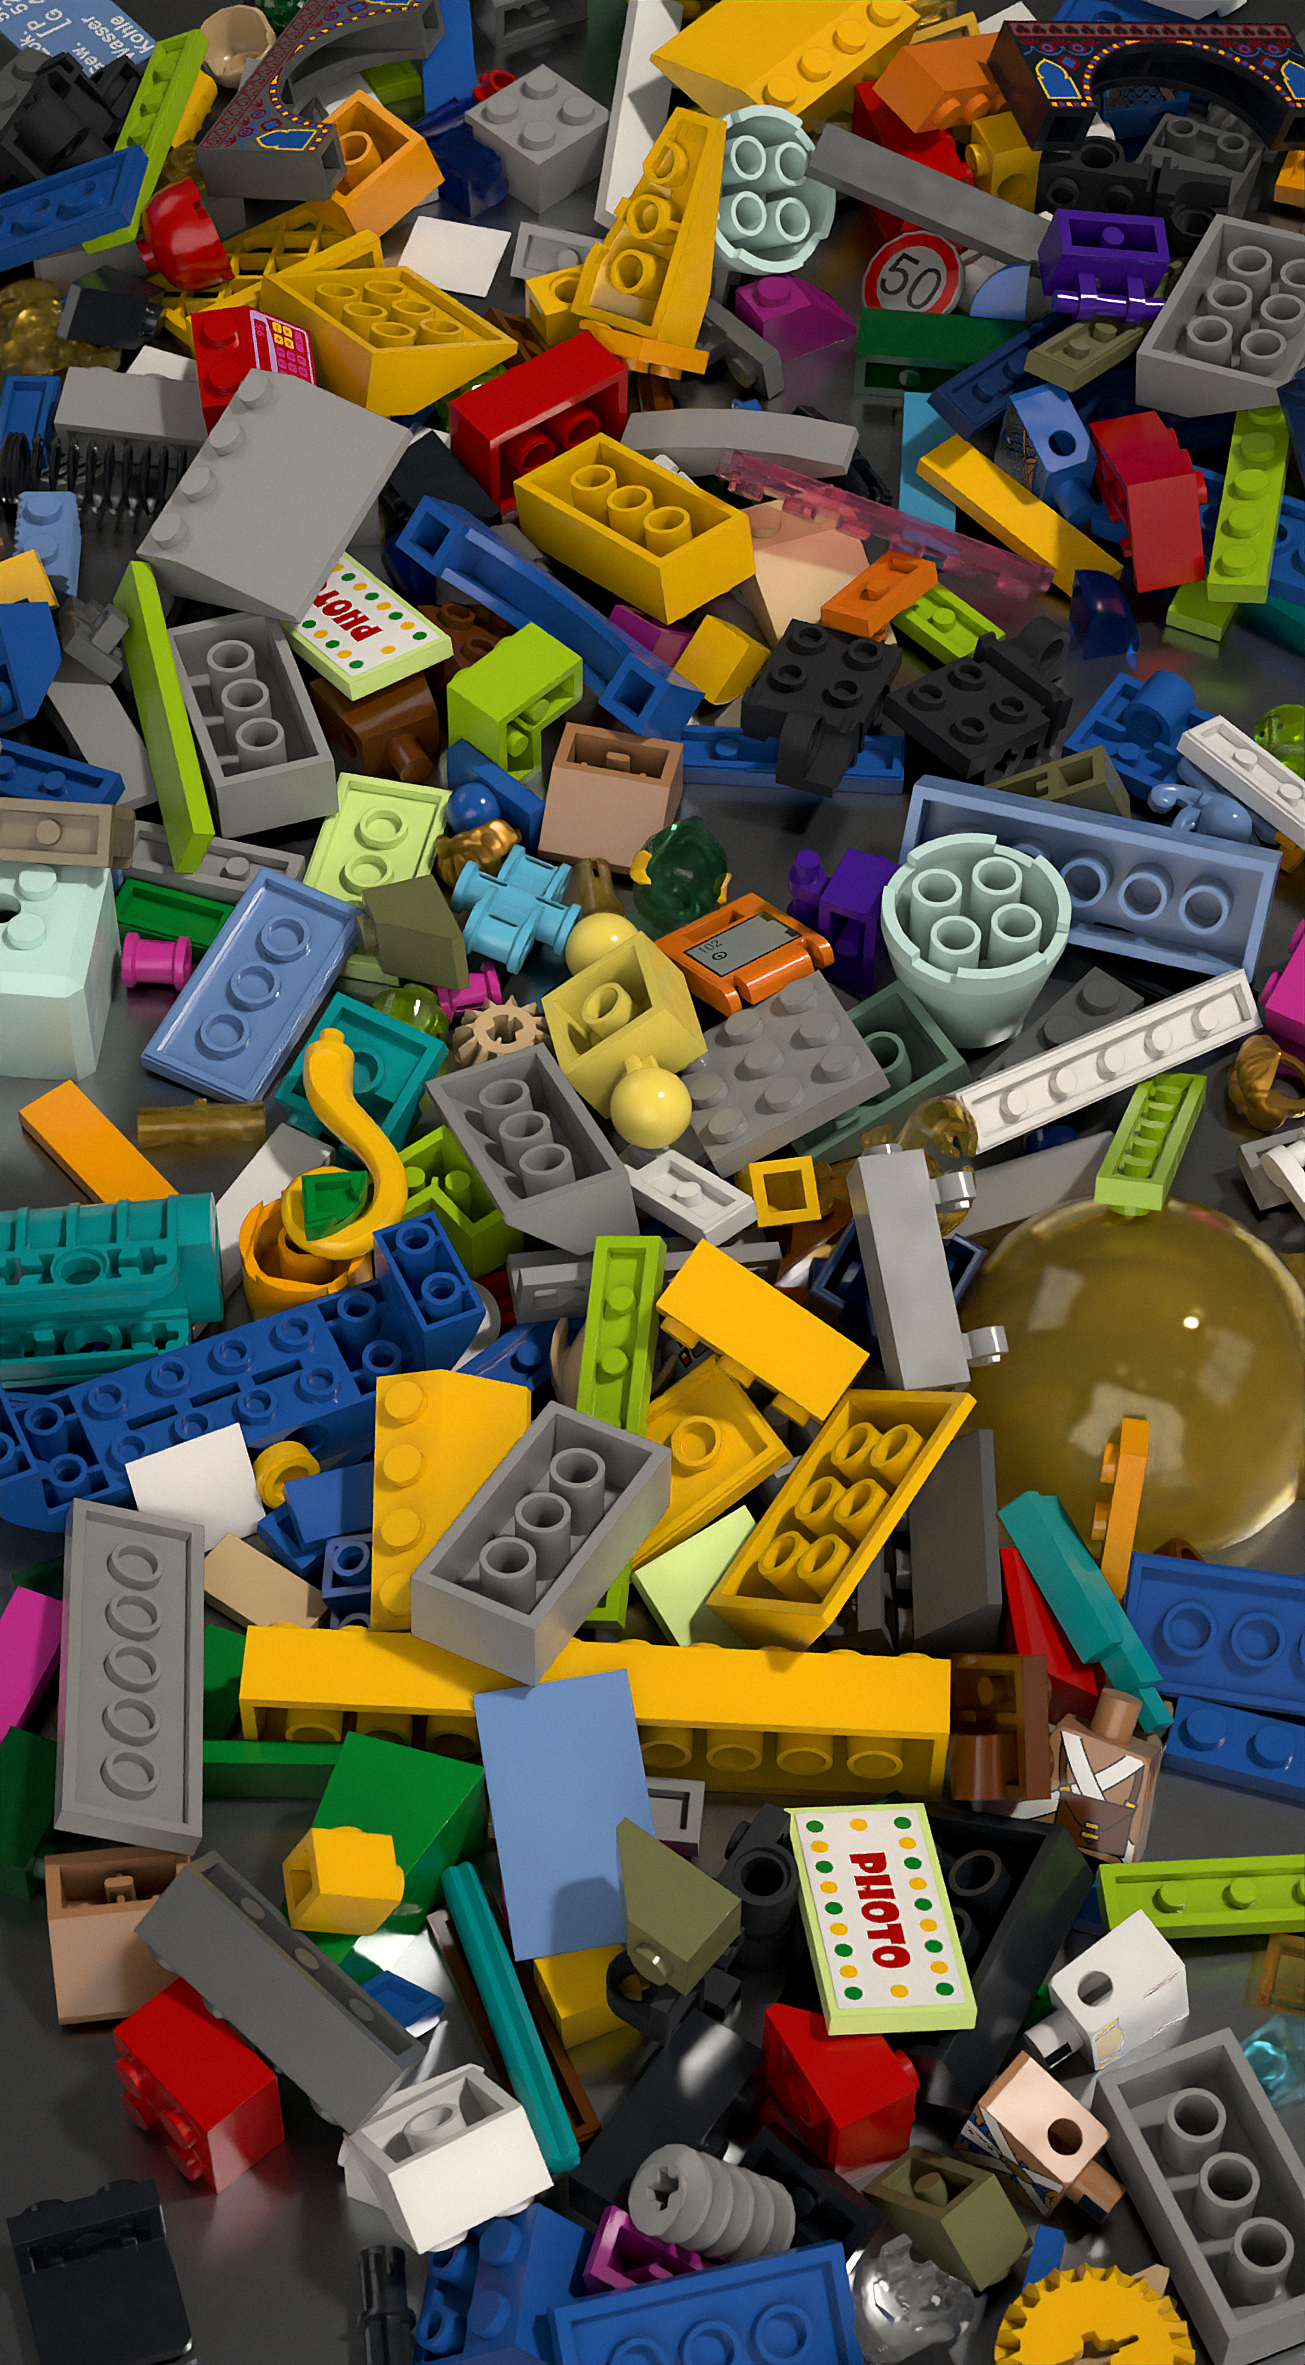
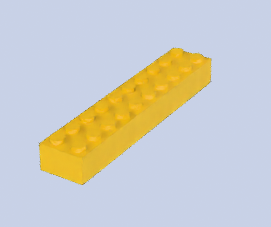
(700, 1710)

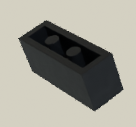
(685, 2097)

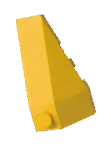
(660, 251)

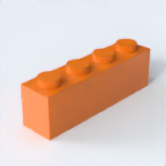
(942, 83)

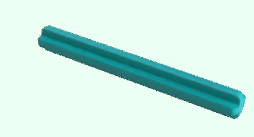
(510, 2016)

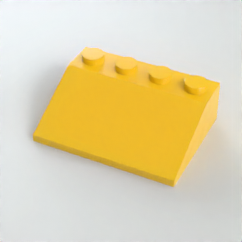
(785, 53)
(385, 335)
(835, 1514)

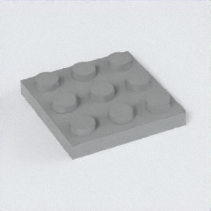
(778, 1074)

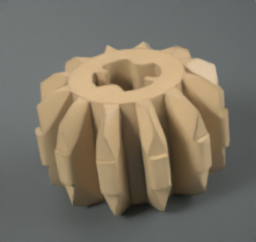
(498, 1032)

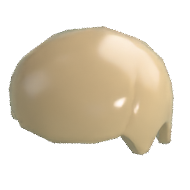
(233, 37)

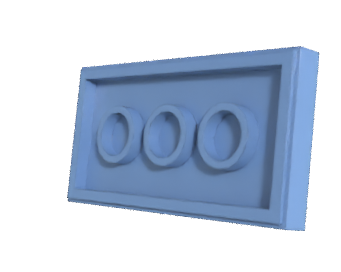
(255, 990)

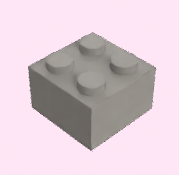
(545, 135)

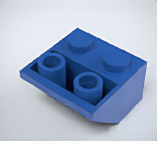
(27, 660)
(493, 2290)

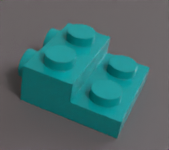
(387, 1076)

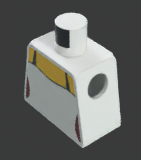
(1112, 1997)

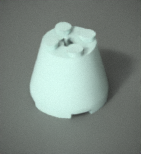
(766, 205)
(975, 933)

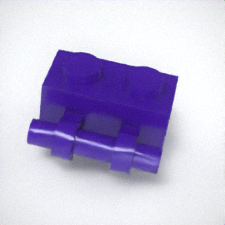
(1104, 265)
(845, 914)

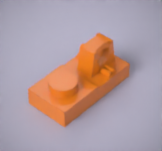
(879, 595)

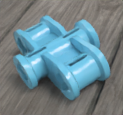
(515, 908)

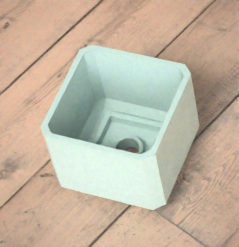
(55, 968)

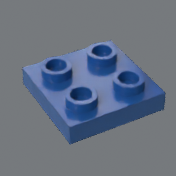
(1140, 728)

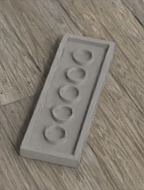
(131, 1678)

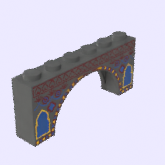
(260, 141)

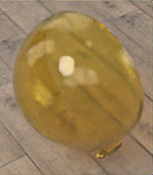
(1151, 1322)

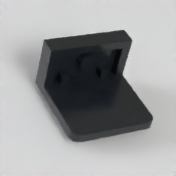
(101, 2278)

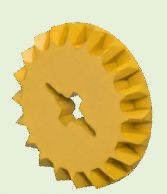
(1093, 2305)

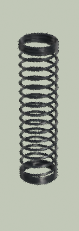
(16, 471)

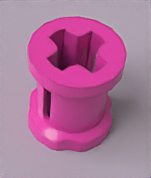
(156, 961)
(483, 984)

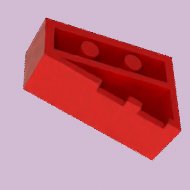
(1155, 495)

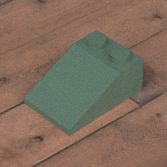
(914, 1060)

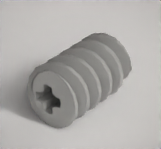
(710, 2205)

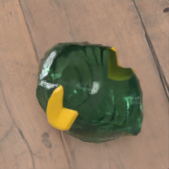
(680, 875)

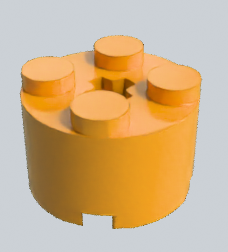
(282, 1274)

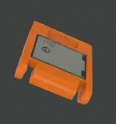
(744, 947)

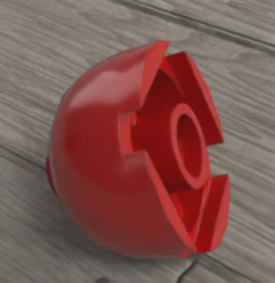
(182, 239)

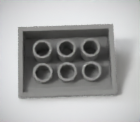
(1228, 325)
(273, 497)

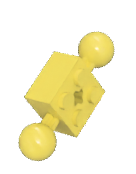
(625, 1030)

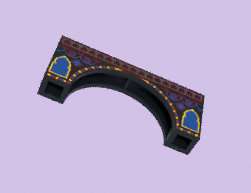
(1059, 66)

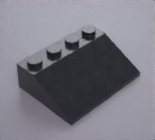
(1012, 1904)

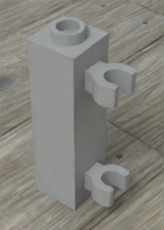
(909, 1272)

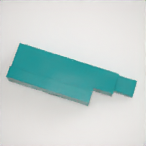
(1084, 1600)

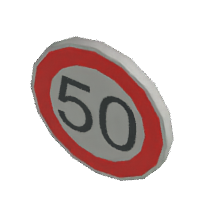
(915, 274)

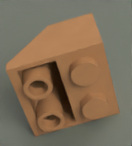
(609, 795)
(92, 1911)

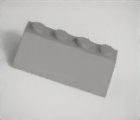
(537, 1149)

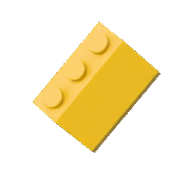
(760, 1335)

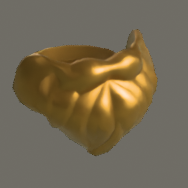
(481, 845)
(1252, 1078)

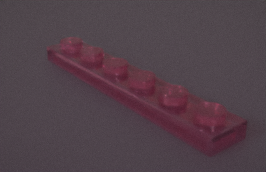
(861, 517)

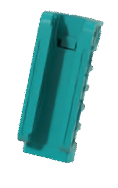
(104, 1277)

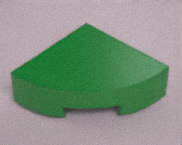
(332, 1201)

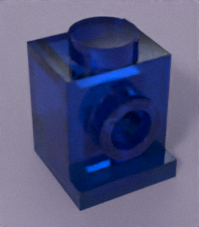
(469, 171)

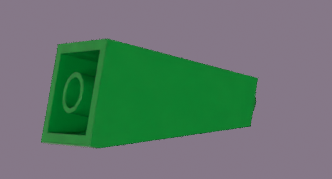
(435, 1822)

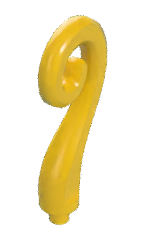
(329, 1089)

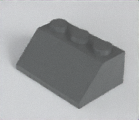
(952, 1555)

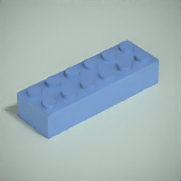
(1181, 892)

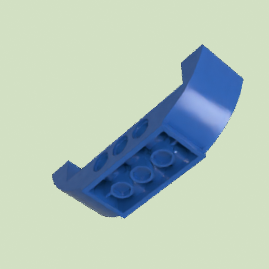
(282, 1378)

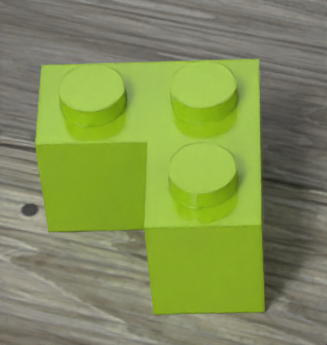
(512, 697)
(446, 1183)

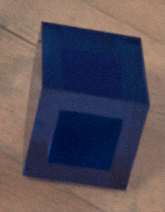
(1102, 616)

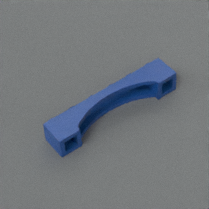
(615, 666)

